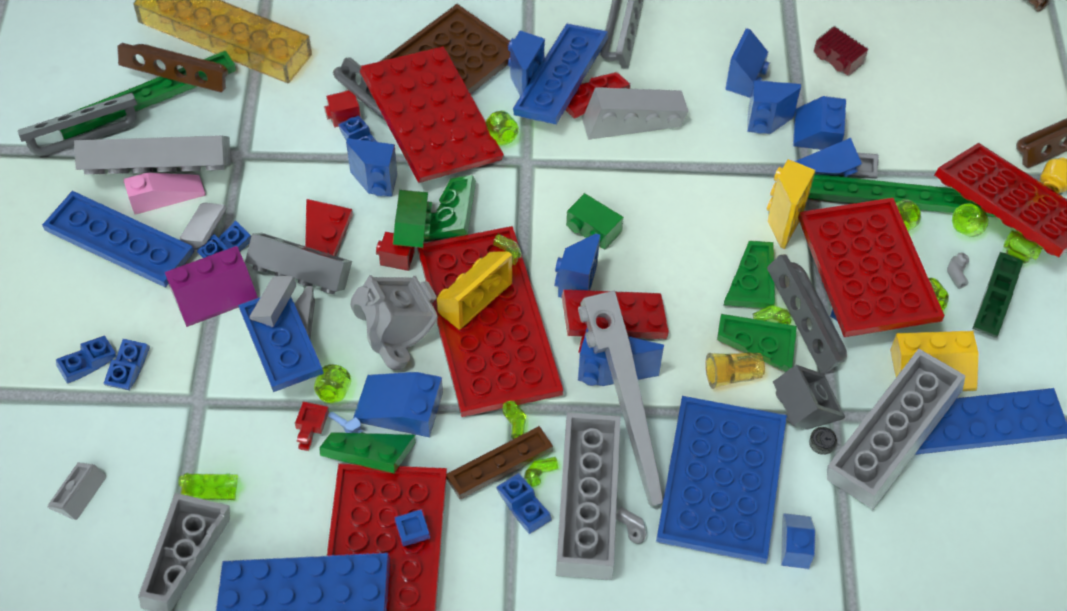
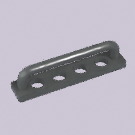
(627, 34)
(346, 76)
(125, 102)
(811, 307)

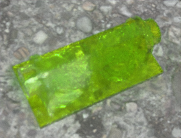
(209, 486)

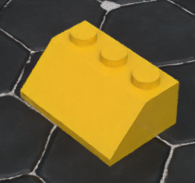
(788, 199)
(475, 288)
(953, 348)

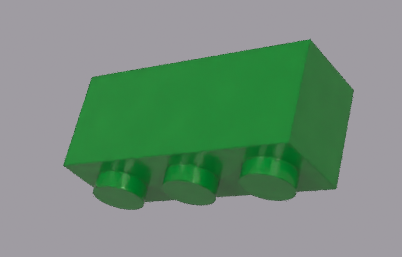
(412, 218)

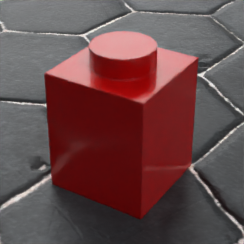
(341, 107)
(394, 255)

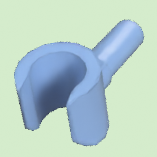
(351, 426)

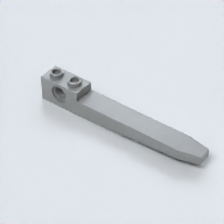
(617, 347)

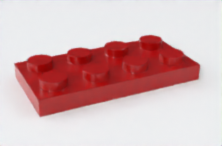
(640, 311)

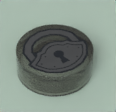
(822, 440)

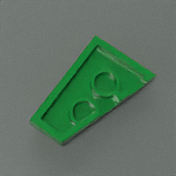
(455, 209)
(752, 282)
(771, 339)
(369, 449)

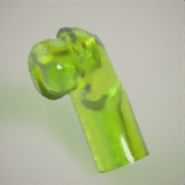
(538, 467)

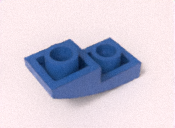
(356, 129)
(232, 237)
(91, 357)
(128, 364)
(523, 504)

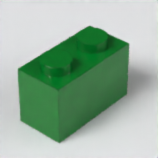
(592, 217)

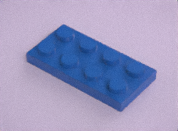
(282, 349)

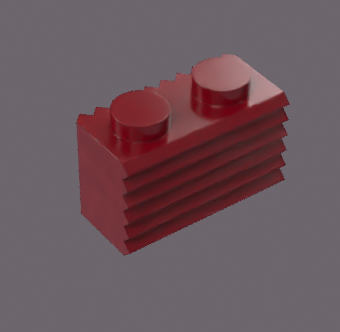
(840, 50)

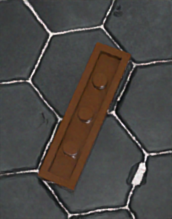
(499, 462)

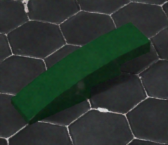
(998, 295)

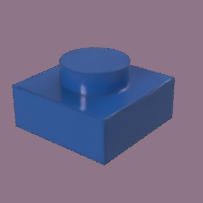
(412, 528)

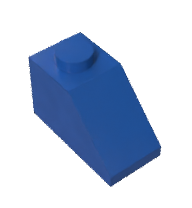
(797, 541)

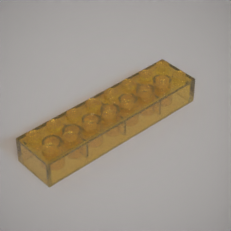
(222, 27)

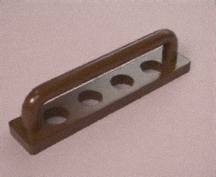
(215, 72)
(1033, 144)

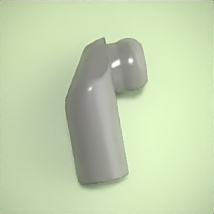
(956, 268)
(634, 523)

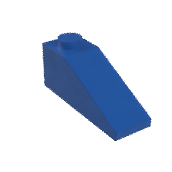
(834, 160)

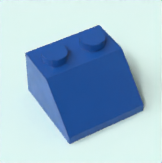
(525, 58)
(747, 64)
(771, 105)
(820, 123)
(373, 165)
(578, 265)

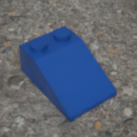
(595, 367)
(401, 402)

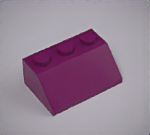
(211, 286)

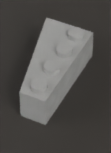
(632, 111)
(182, 547)

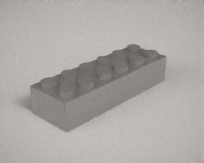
(151, 153)
(895, 428)
(588, 496)

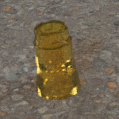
(733, 368)

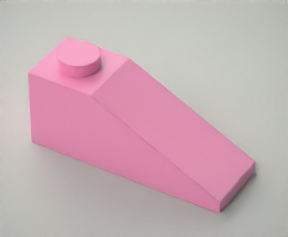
(159, 190)

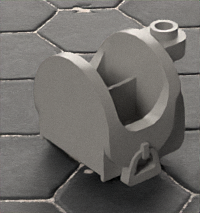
(396, 315)

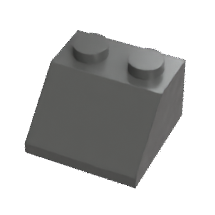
(807, 398)

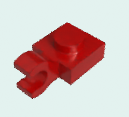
(309, 421)

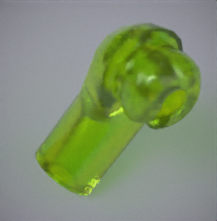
(509, 246)
(775, 313)
(516, 417)

